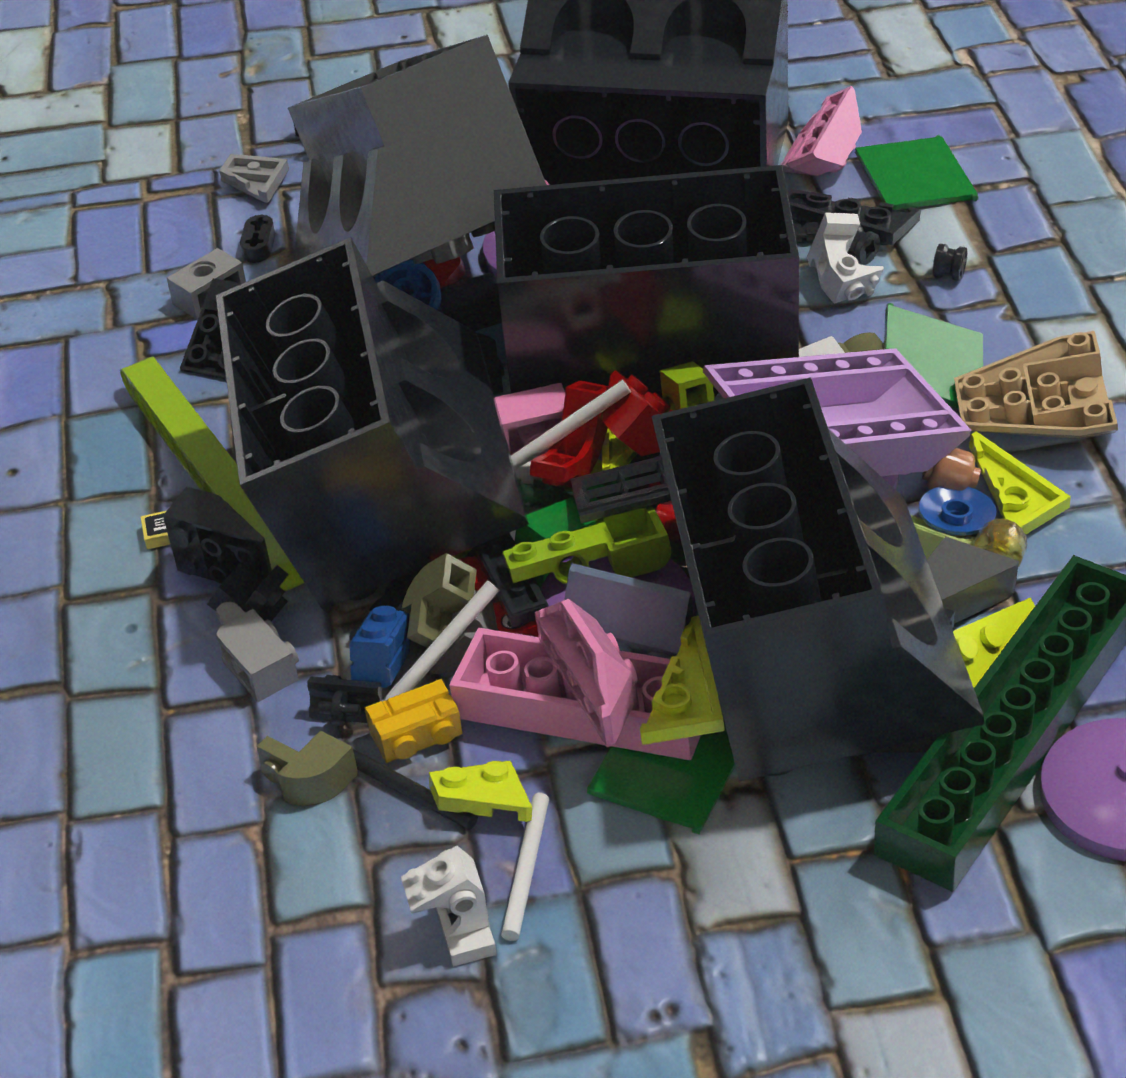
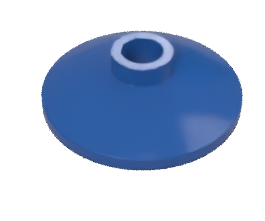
(956, 510)

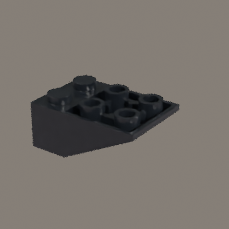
(205, 349)
(213, 538)

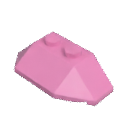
(826, 137)
(589, 665)

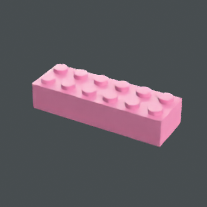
(515, 685)

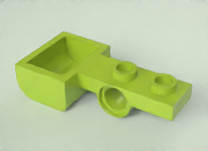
(630, 540)

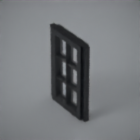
(620, 489)

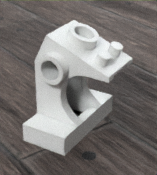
(831, 258)
(453, 886)

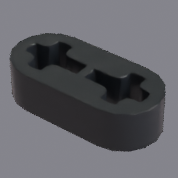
(257, 238)

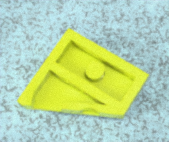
(480, 790)

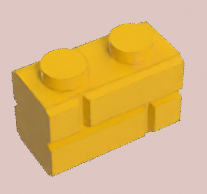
(414, 721)

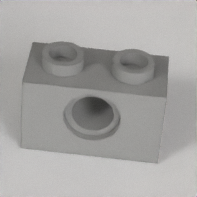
(191, 284)

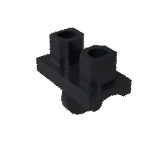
(341, 699)

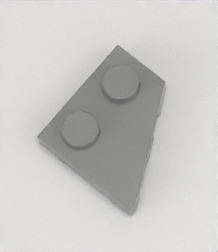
(254, 174)

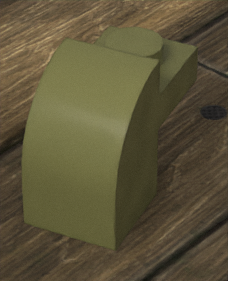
(435, 595)
(313, 773)

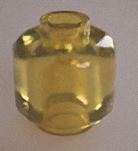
(1003, 538)

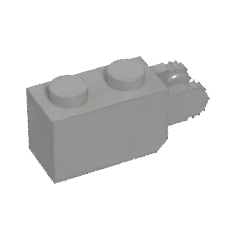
(255, 651)

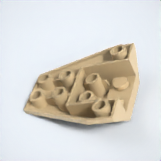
(1040, 392)

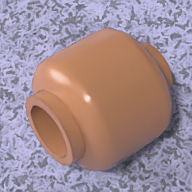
(953, 471)

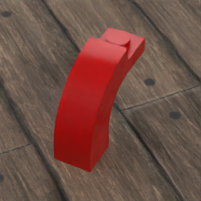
(579, 450)

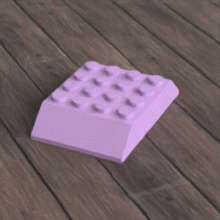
(868, 402)

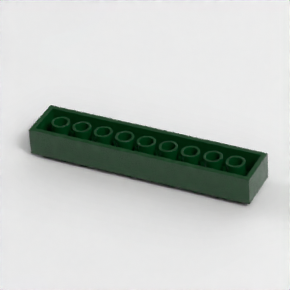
(1027, 701)

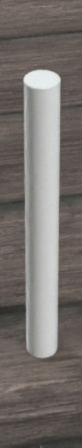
(570, 424)
(444, 640)
(525, 868)

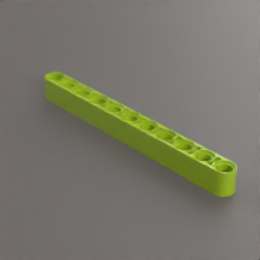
(198, 449)

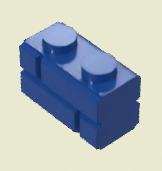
(380, 646)

